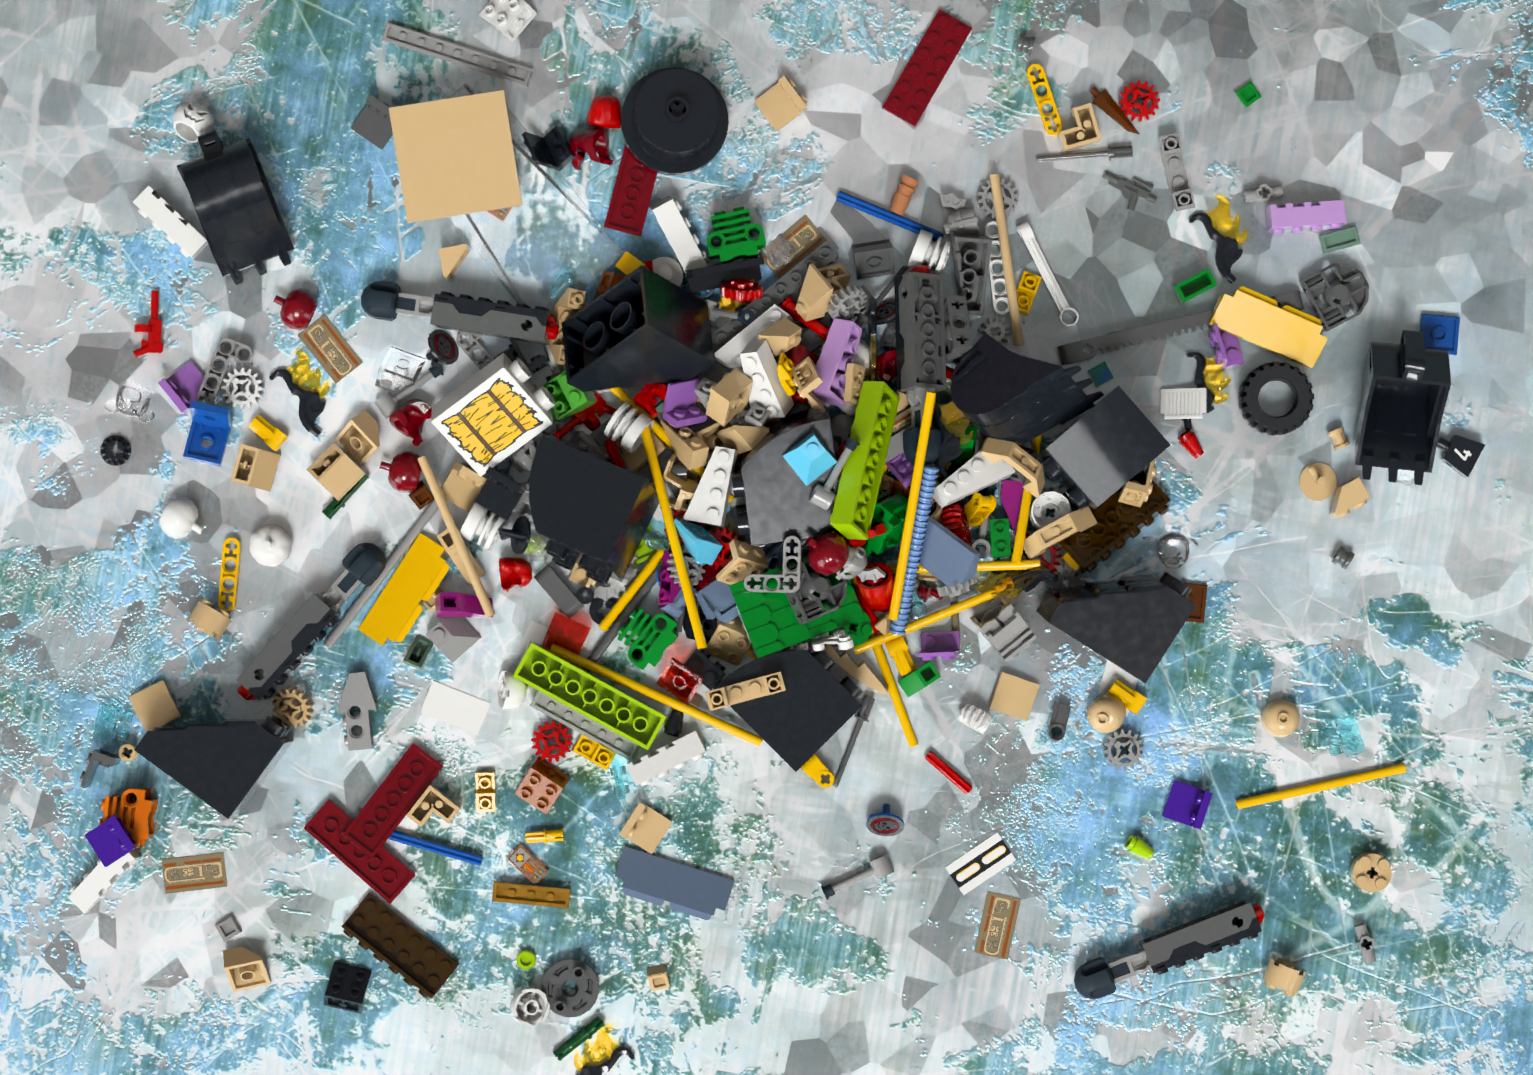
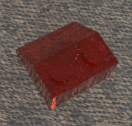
(566, 634)
(680, 681)

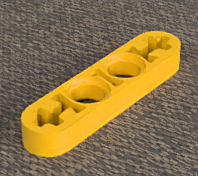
(1042, 100)
(226, 574)

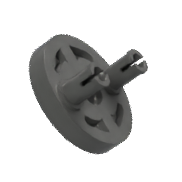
(578, 972)

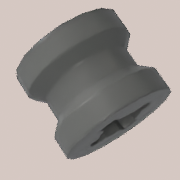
(1025, 44)
(1343, 557)

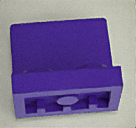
(1187, 804)
(111, 840)

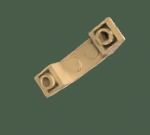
(571, 300)
(997, 450)
(1058, 530)
(745, 691)

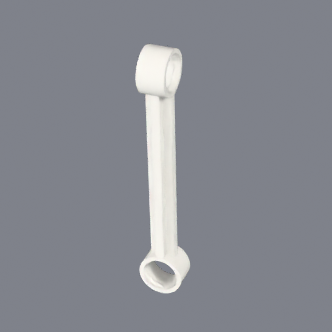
(1029, 239)

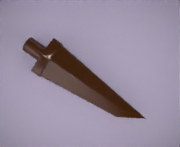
(1108, 105)

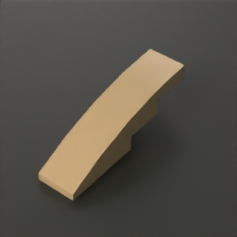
(861, 671)

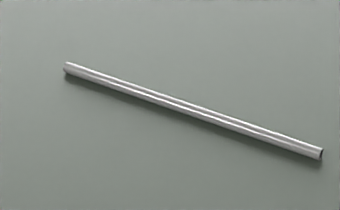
(390, 563)

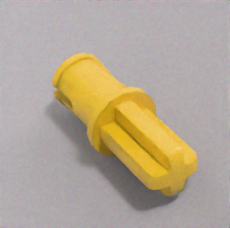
(544, 836)

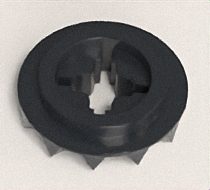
(119, 458)
(597, 604)

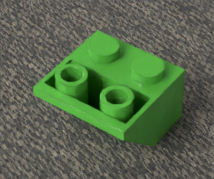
(568, 398)

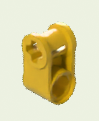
(979, 509)
(815, 768)

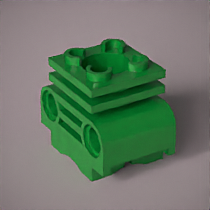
(734, 232)
(892, 513)
(647, 637)

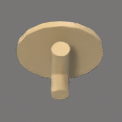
(1318, 481)

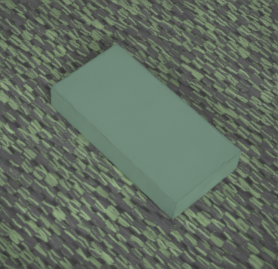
(1339, 239)

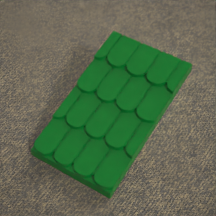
(772, 622)

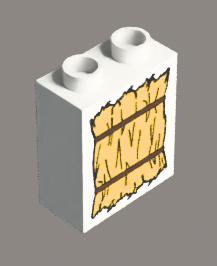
(493, 413)

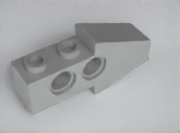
(358, 693)

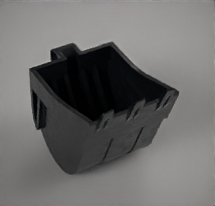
(235, 206)
(1015, 394)
(1401, 406)

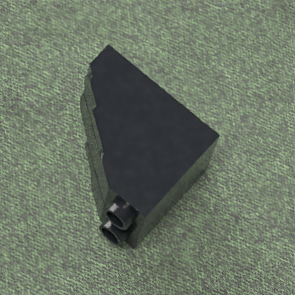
(638, 335)
(1122, 619)
(219, 760)

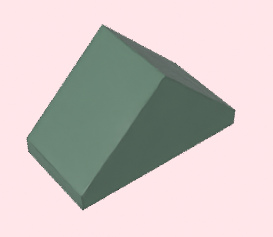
(418, 653)

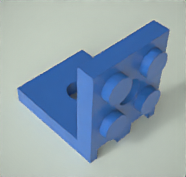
(211, 424)

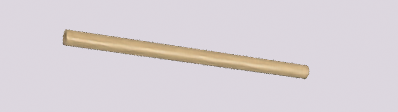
(1006, 259)
(456, 536)

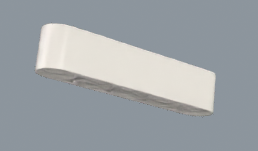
(995, 277)

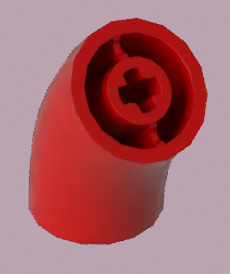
(879, 593)

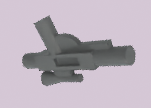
(1130, 191)

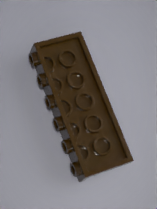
(1114, 526)
(399, 946)

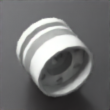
(929, 253)
(627, 426)
(1048, 501)
(482, 525)

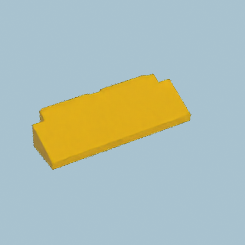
(1273, 328)
(401, 598)

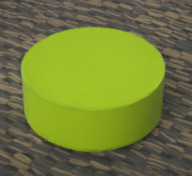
(526, 959)

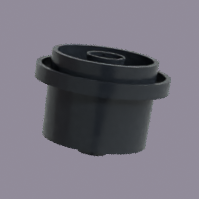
(670, 142)

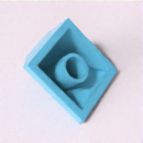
(809, 458)
(698, 542)

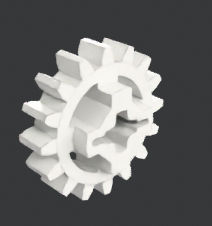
(250, 381)

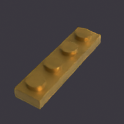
(531, 894)

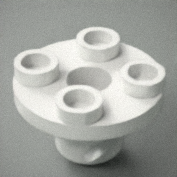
(668, 269)

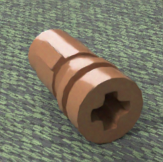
(903, 195)

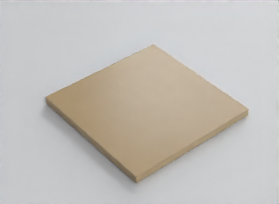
(455, 156)

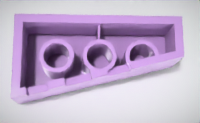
(1305, 216)
(836, 353)

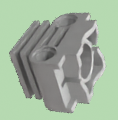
(1004, 628)

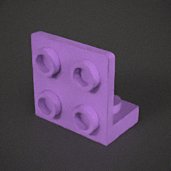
(1227, 348)
(184, 386)
(681, 403)
(901, 469)
(939, 644)

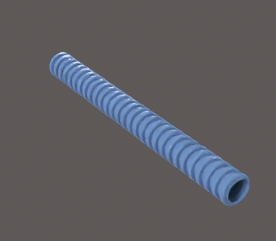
(923, 505)

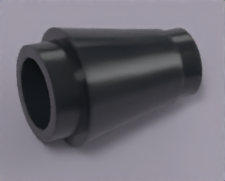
(674, 723)

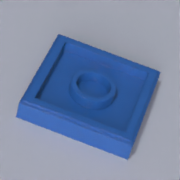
(1440, 332)

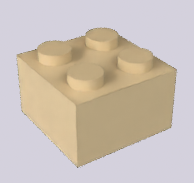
(729, 397)

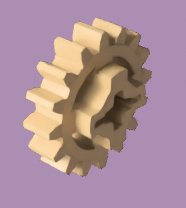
(292, 707)

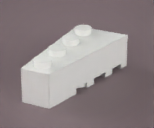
(166, 218)
(678, 234)
(730, 353)
(766, 388)
(971, 478)
(713, 492)
(665, 758)
(100, 880)

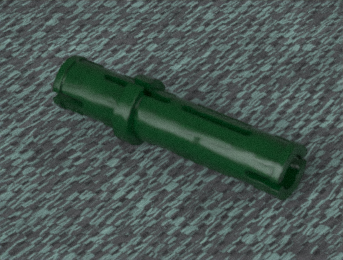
(335, 505)
(585, 1033)

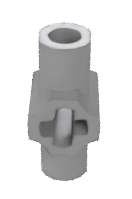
(1253, 194)
(1367, 953)

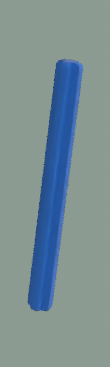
(886, 215)
(436, 847)

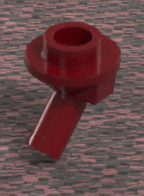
(925, 592)

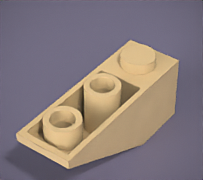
(687, 445)
(448, 544)

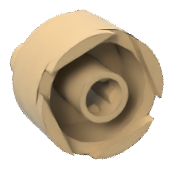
(208, 619)
(1378, 880)
(1284, 975)

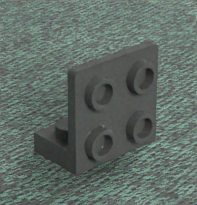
(374, 122)
(98, 757)

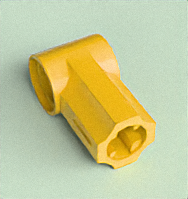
(271, 435)
(899, 652)
(1131, 699)

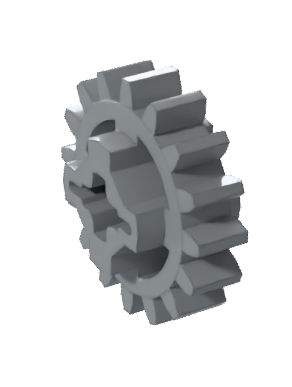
(1007, 201)
(847, 303)
(694, 569)
(957, 589)
(1129, 742)

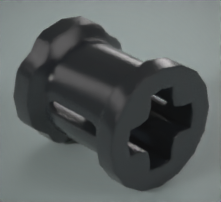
(588, 600)

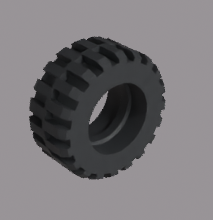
(1276, 372)

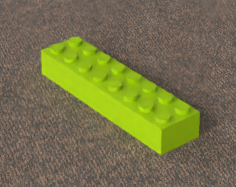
(865, 466)
(589, 695)

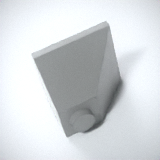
(453, 636)

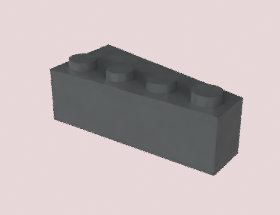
(971, 268)

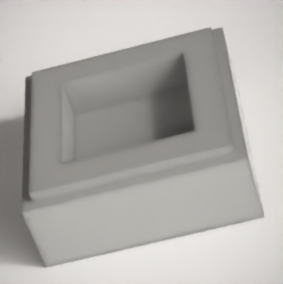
(228, 928)

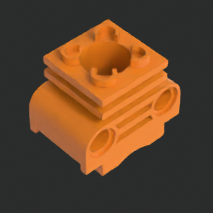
(136, 815)

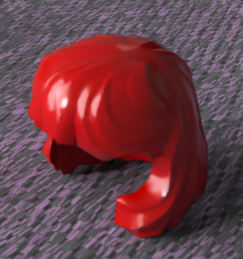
(605, 112)
(514, 572)

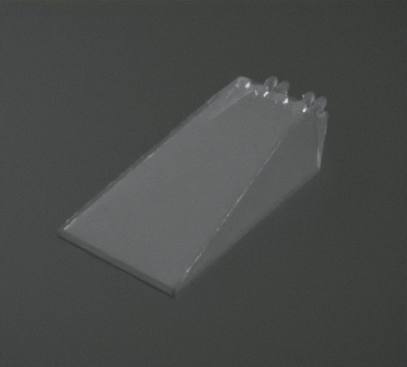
(543, 236)

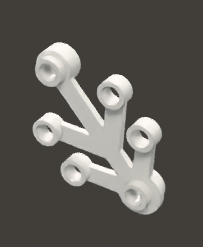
(844, 641)

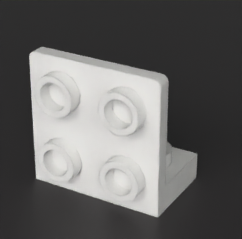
(508, 16)

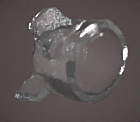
(132, 401)
(1172, 548)

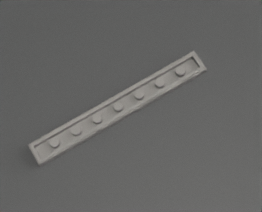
(457, 54)

